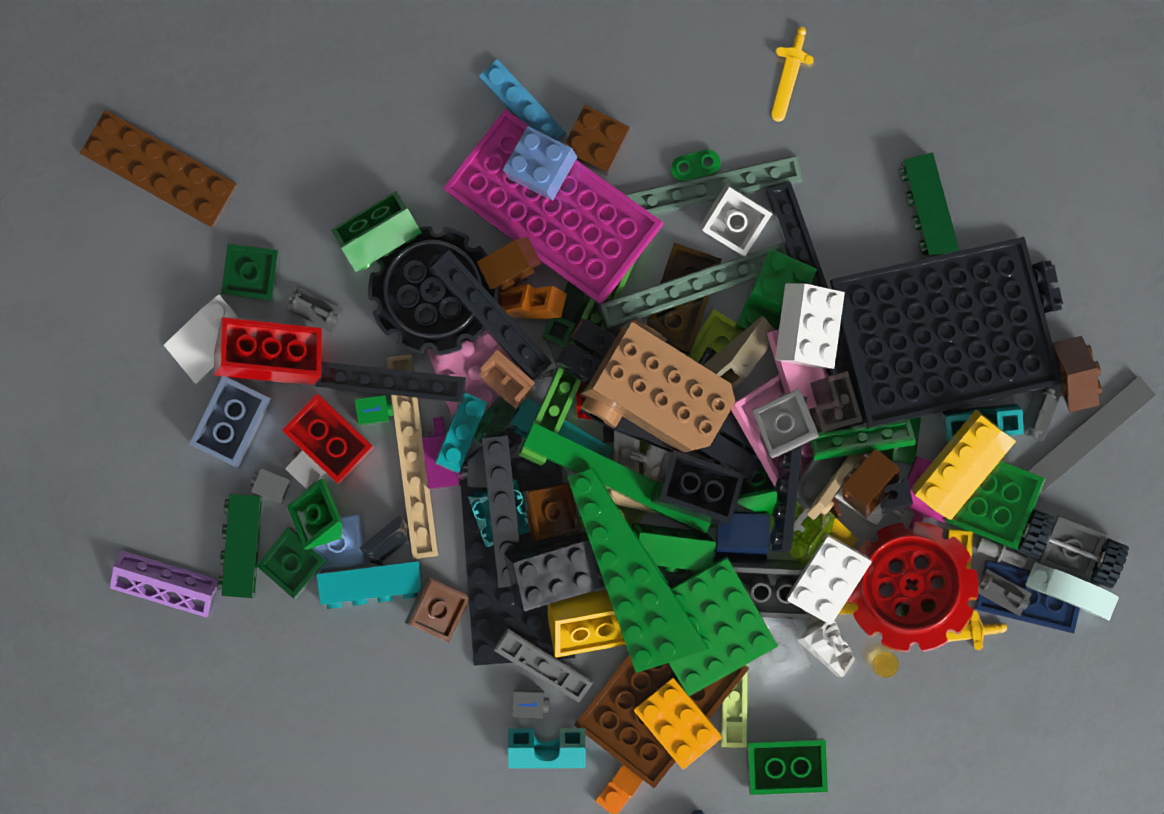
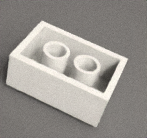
(809, 326)

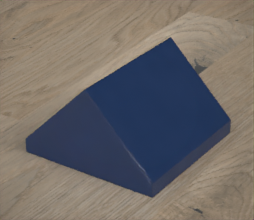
(744, 537)

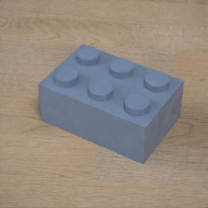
(230, 421)

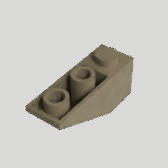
(742, 353)

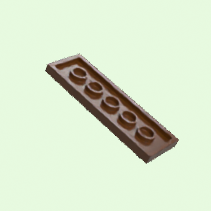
(158, 169)

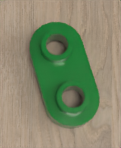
(695, 165)

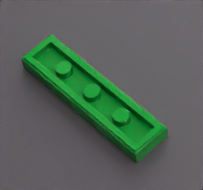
(862, 440)

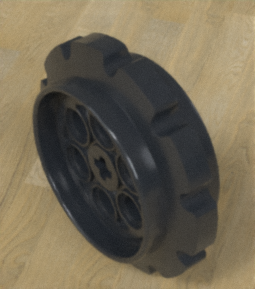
(388, 285)

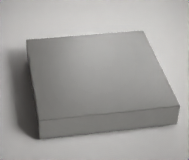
(785, 423)

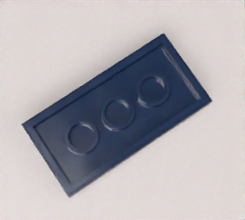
(1042, 609)

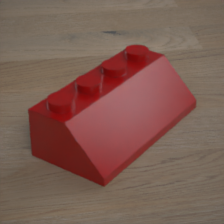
(268, 351)

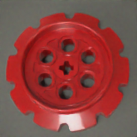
(946, 561)

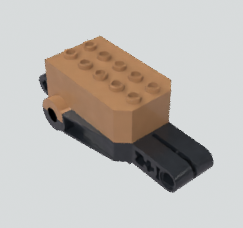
(656, 394)

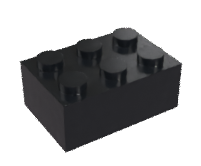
(697, 488)

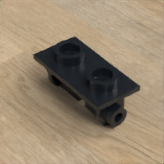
(1045, 276)

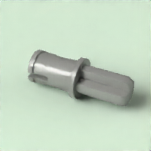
(1001, 552)

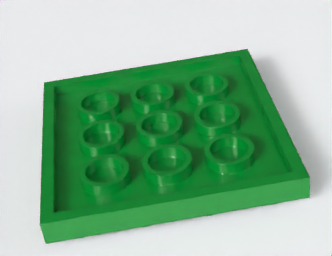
(725, 620)

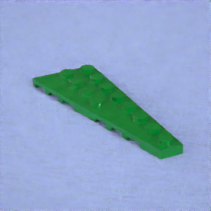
(644, 604)

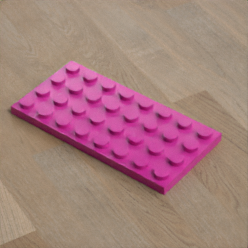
(583, 235)

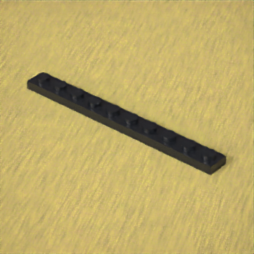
(800, 247)

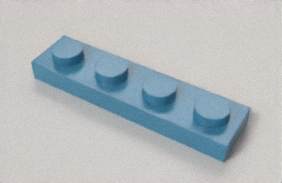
(519, 100)

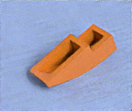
(532, 302)

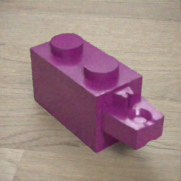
(438, 476)

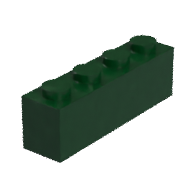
(929, 205)
(241, 546)

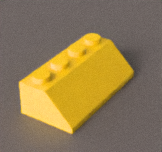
(962, 465)
(583, 624)

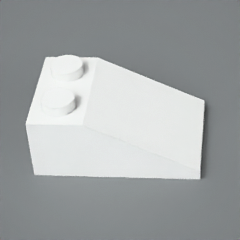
(196, 341)

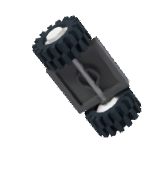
(1073, 548)

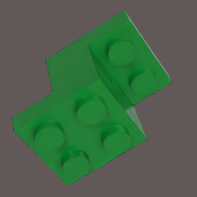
(768, 289)

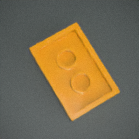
(678, 723)

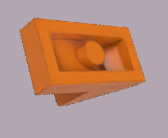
(619, 790)

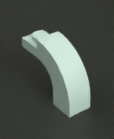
(1072, 590)

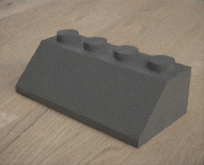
(769, 584)

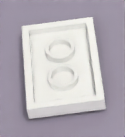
(829, 579)

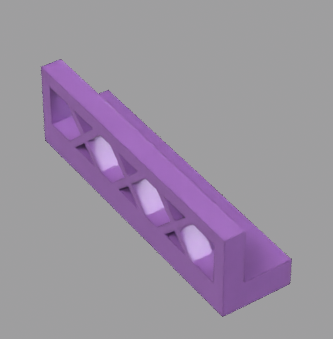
(163, 579)

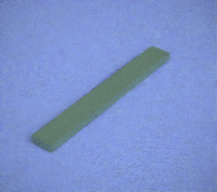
(708, 187)
(685, 288)

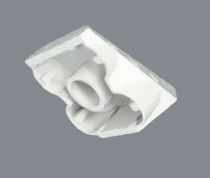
(827, 646)

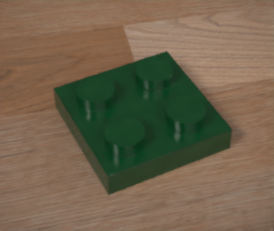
(250, 272)
(291, 564)

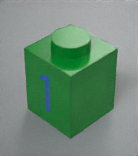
(373, 410)

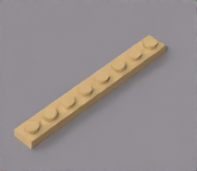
(413, 467)

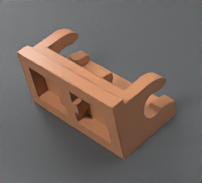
(507, 379)

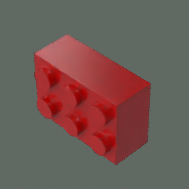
(328, 438)

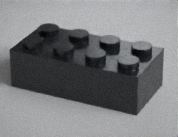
(553, 571)

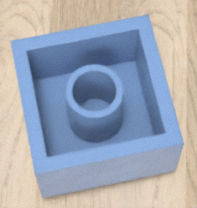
(540, 163)

